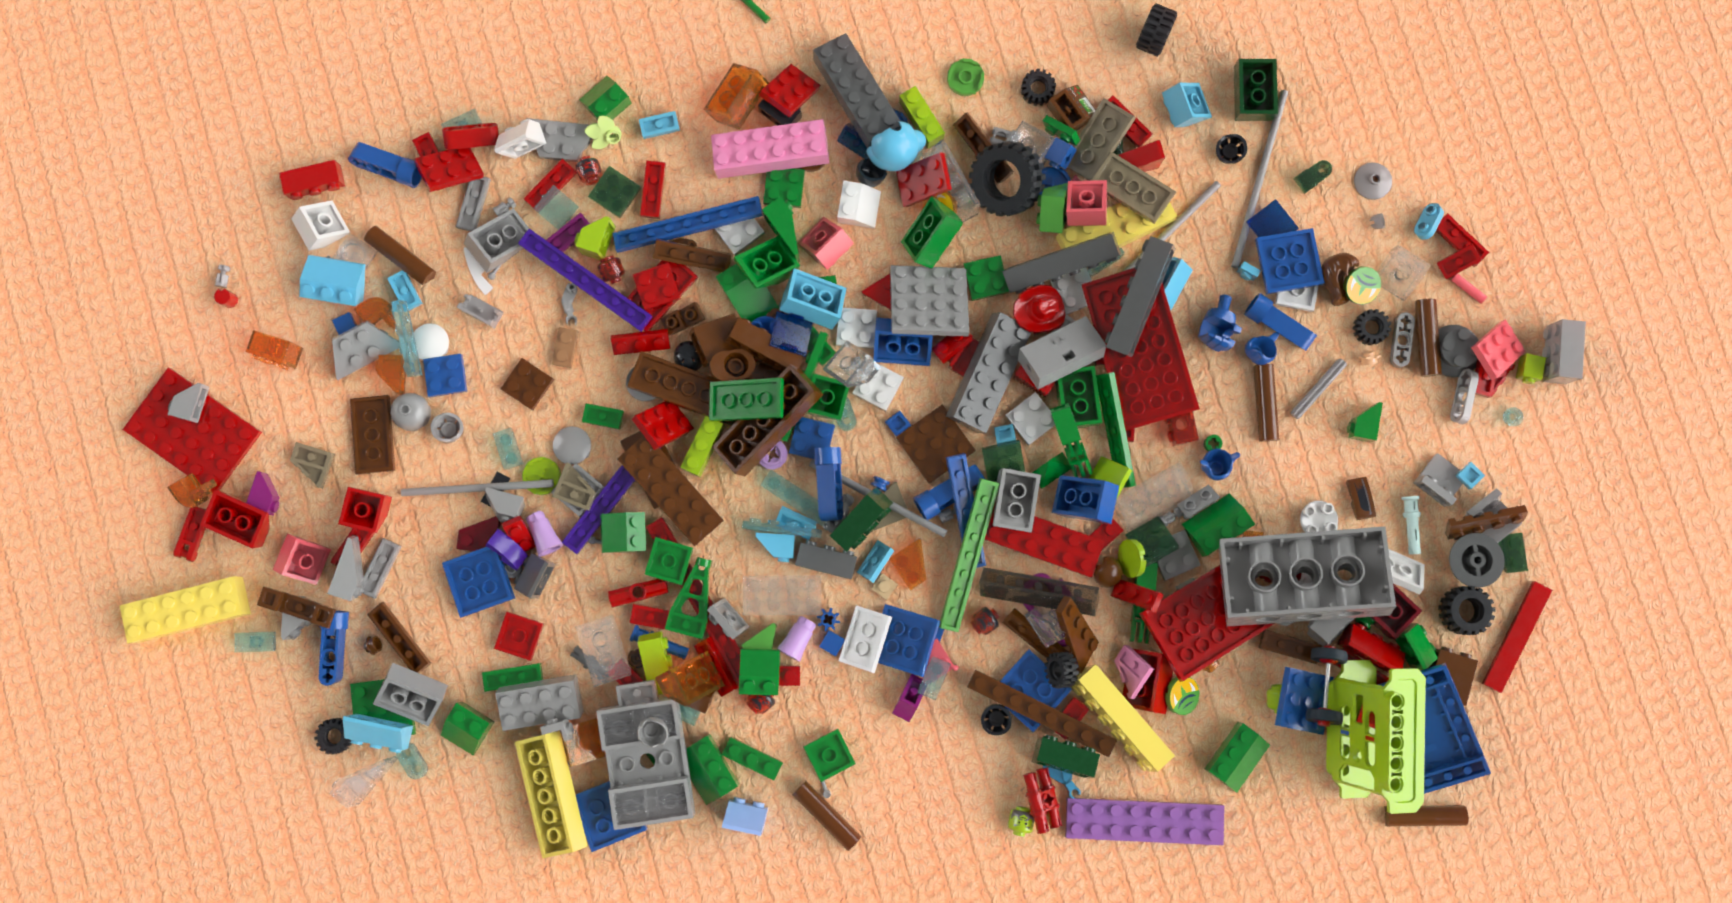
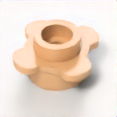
(1369, 357)

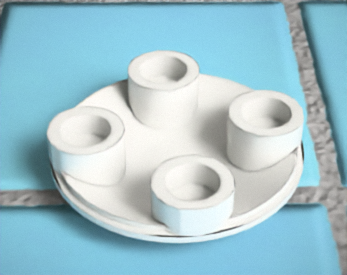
(431, 341)
(1318, 517)

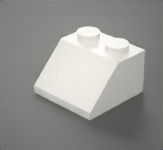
(520, 139)
(858, 205)
(319, 224)

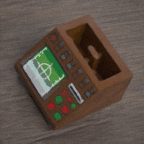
(1071, 107)

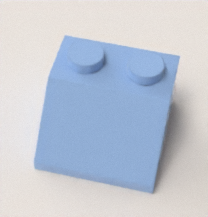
(745, 816)

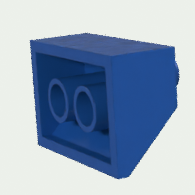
(900, 348)

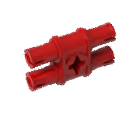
(1042, 800)

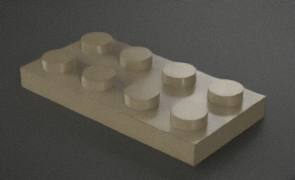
(1100, 138)
(1134, 188)

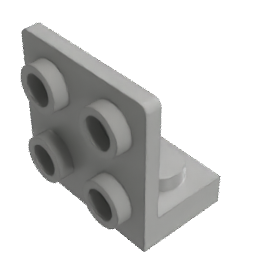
(1439, 480)
(1493, 504)

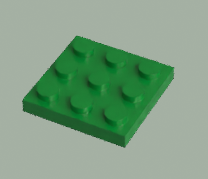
(363, 697)

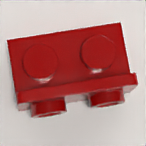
(960, 361)

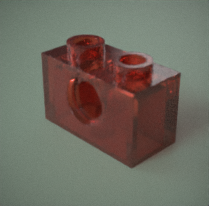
(1185, 436)

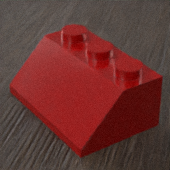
(236, 520)
(1372, 647)
(1153, 692)

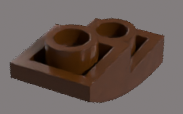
(683, 318)

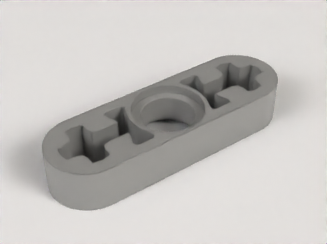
(1398, 325)
(1461, 389)

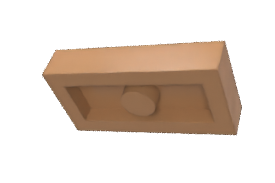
(565, 347)

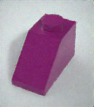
(263, 494)
(909, 699)

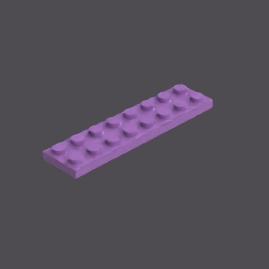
(1145, 821)

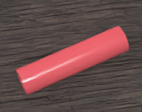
(1469, 288)

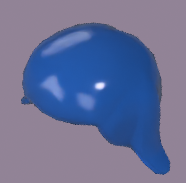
(1262, 349)
(1218, 463)

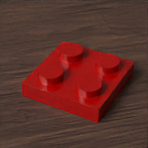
(656, 286)
(519, 636)

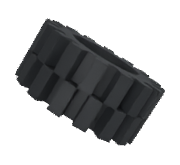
(1045, 79)
(1380, 319)
(1061, 670)
(322, 737)

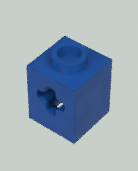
(1060, 154)

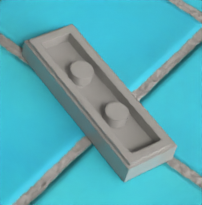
(473, 204)
(380, 567)

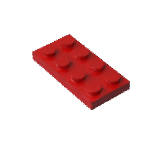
(684, 279)

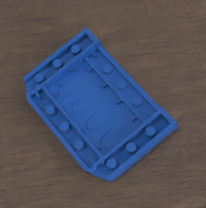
(1450, 740)

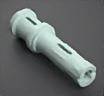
(1411, 514)

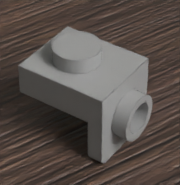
(554, 725)

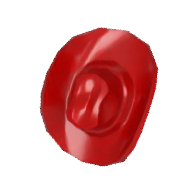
(1039, 309)

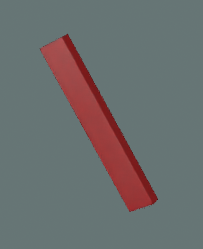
(1517, 636)

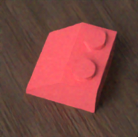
(1087, 203)
(826, 243)
(301, 559)

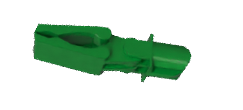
(1068, 434)
(1147, 580)

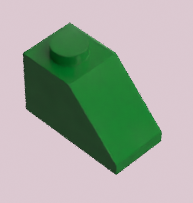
(1366, 424)

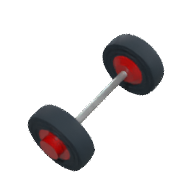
(1323, 716)

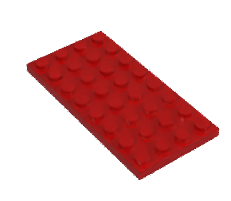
(1156, 378)

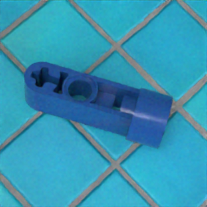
(385, 164)
(1262, 310)
(829, 483)
(933, 501)
(337, 646)

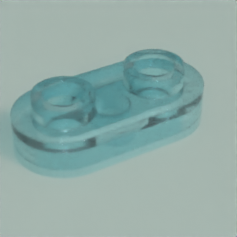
(847, 413)
(411, 761)

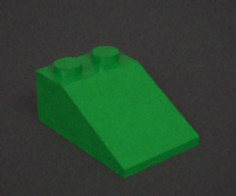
(780, 219)
(767, 263)
(747, 300)

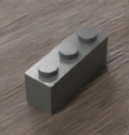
(826, 560)

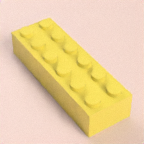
(1124, 222)
(185, 609)
(1122, 719)
(551, 794)

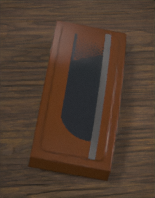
(1361, 497)

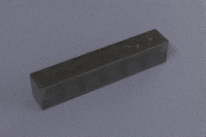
(1037, 590)

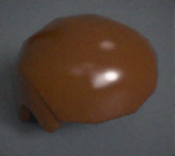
(1108, 573)

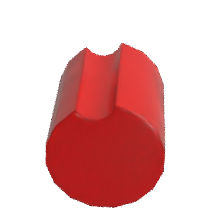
(226, 298)

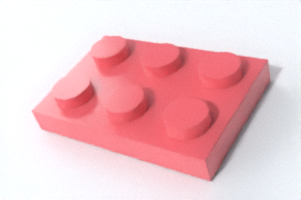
(1498, 349)

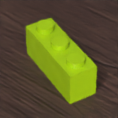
(921, 116)
(701, 447)
(654, 655)

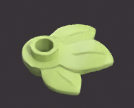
(601, 132)

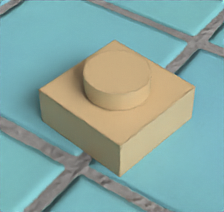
(884, 586)

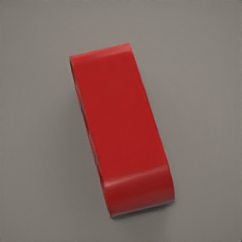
(470, 135)

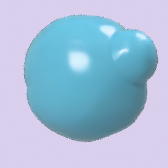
(896, 149)

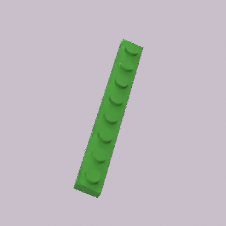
(969, 554)

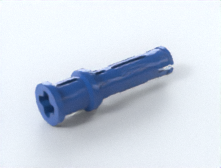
(674, 648)

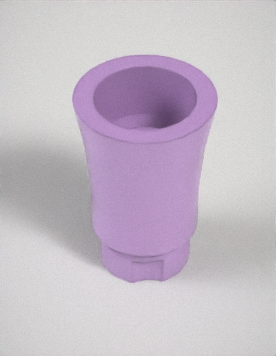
(543, 534)
(797, 638)

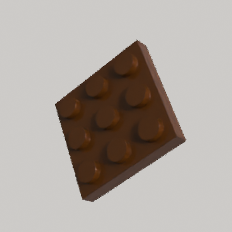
(932, 441)

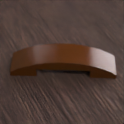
(296, 606)

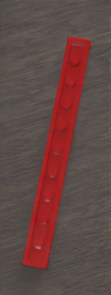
(727, 647)

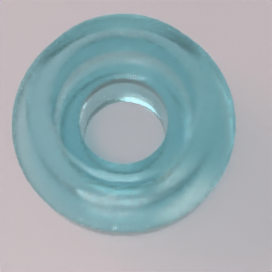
(1518, 416)

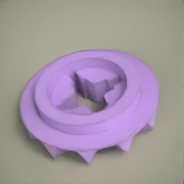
(775, 463)

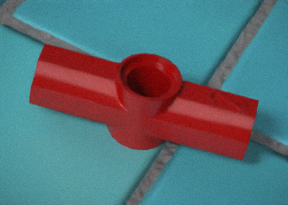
(626, 594)

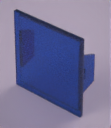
(1271, 221)
(791, 333)

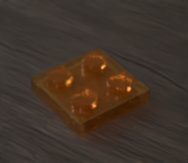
(585, 743)

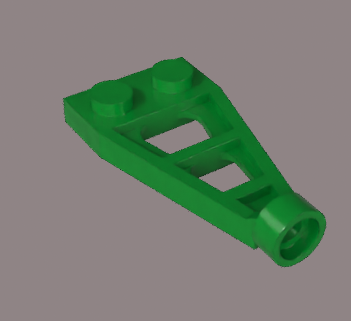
(686, 624)

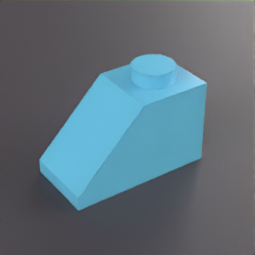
(779, 545)

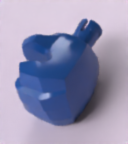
(1219, 326)

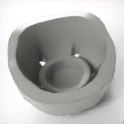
(449, 429)

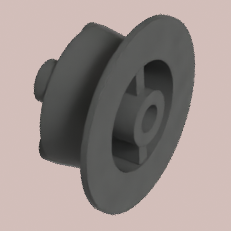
(1457, 350)
(1476, 560)

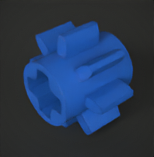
(833, 620)

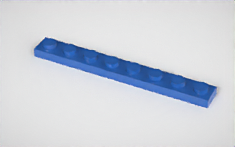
(688, 224)

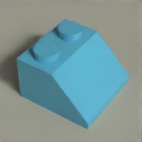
(1186, 104)

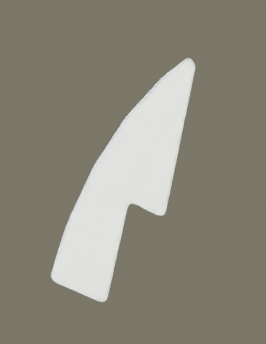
(476, 272)

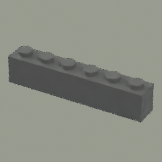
(1061, 262)

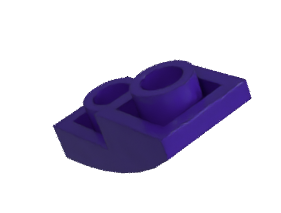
(508, 549)

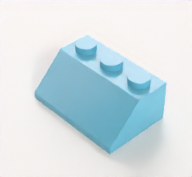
(1175, 279)
(332, 280)
(813, 299)
(377, 732)

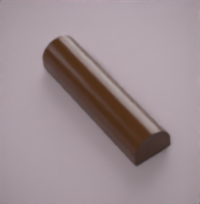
(978, 141)
(399, 255)
(1428, 337)
(1266, 402)
(399, 638)
(827, 816)
(1429, 816)

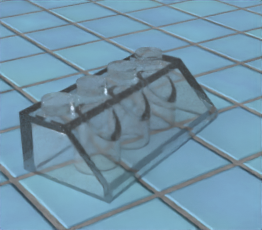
(967, 203)
(1153, 497)

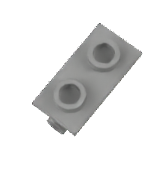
(1198, 501)

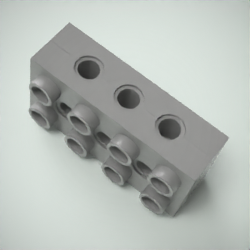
(1320, 556)

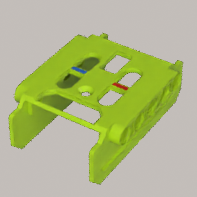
(1382, 758)

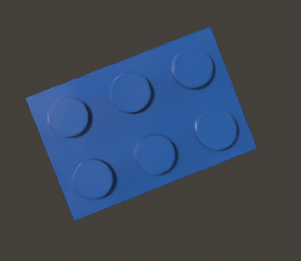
(1085, 499)

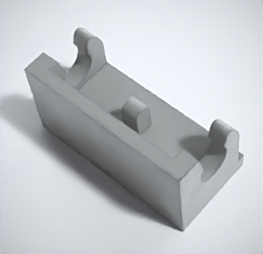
(480, 310)

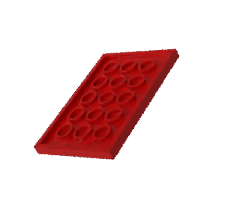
(203, 448)
(1193, 626)

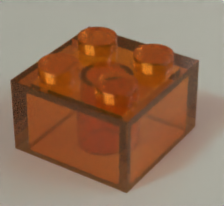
(274, 350)

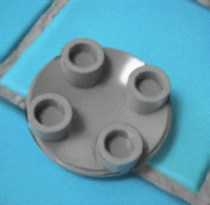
(572, 445)

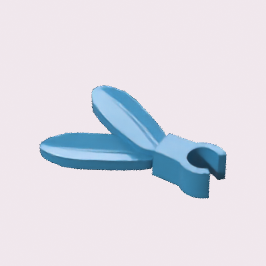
(1064, 778)

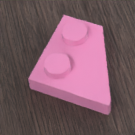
(1133, 670)

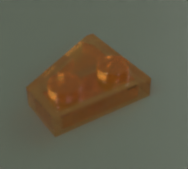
(910, 564)

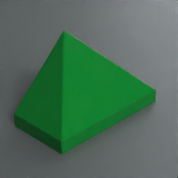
(1052, 469)

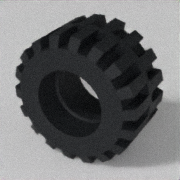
(1156, 29)
(1482, 610)

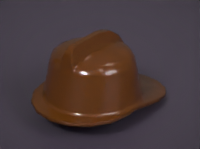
(732, 365)

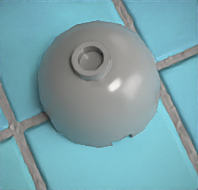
(410, 411)

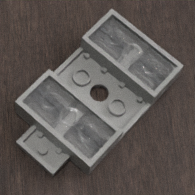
(639, 793)

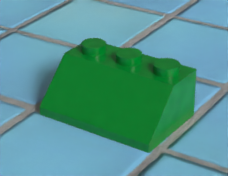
(931, 233)
(1218, 521)
(1237, 756)
(710, 770)

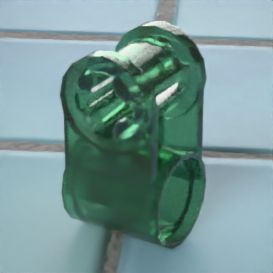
(1311, 177)

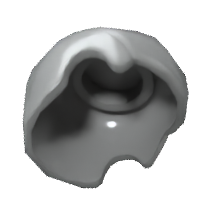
(652, 732)

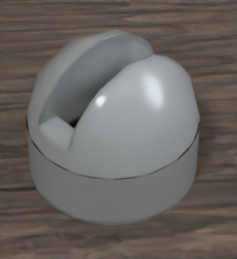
(1378, 220)

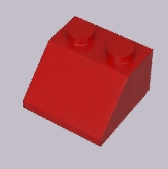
(364, 509)

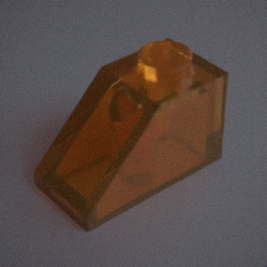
(392, 372)

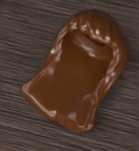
(1333, 272)

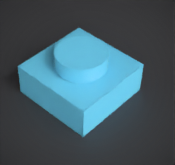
(1248, 271)
(1005, 433)
(1469, 475)

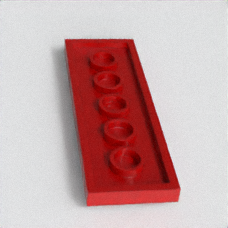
(1051, 544)

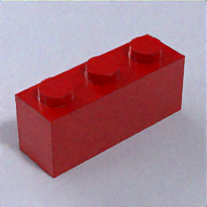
(312, 179)

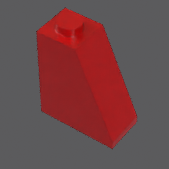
(1146, 157)

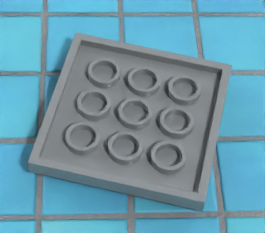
(929, 301)

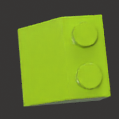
(595, 238)

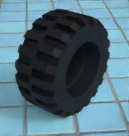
(1030, 178)

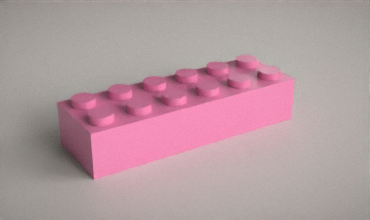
(770, 149)

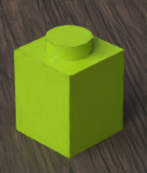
(1530, 368)

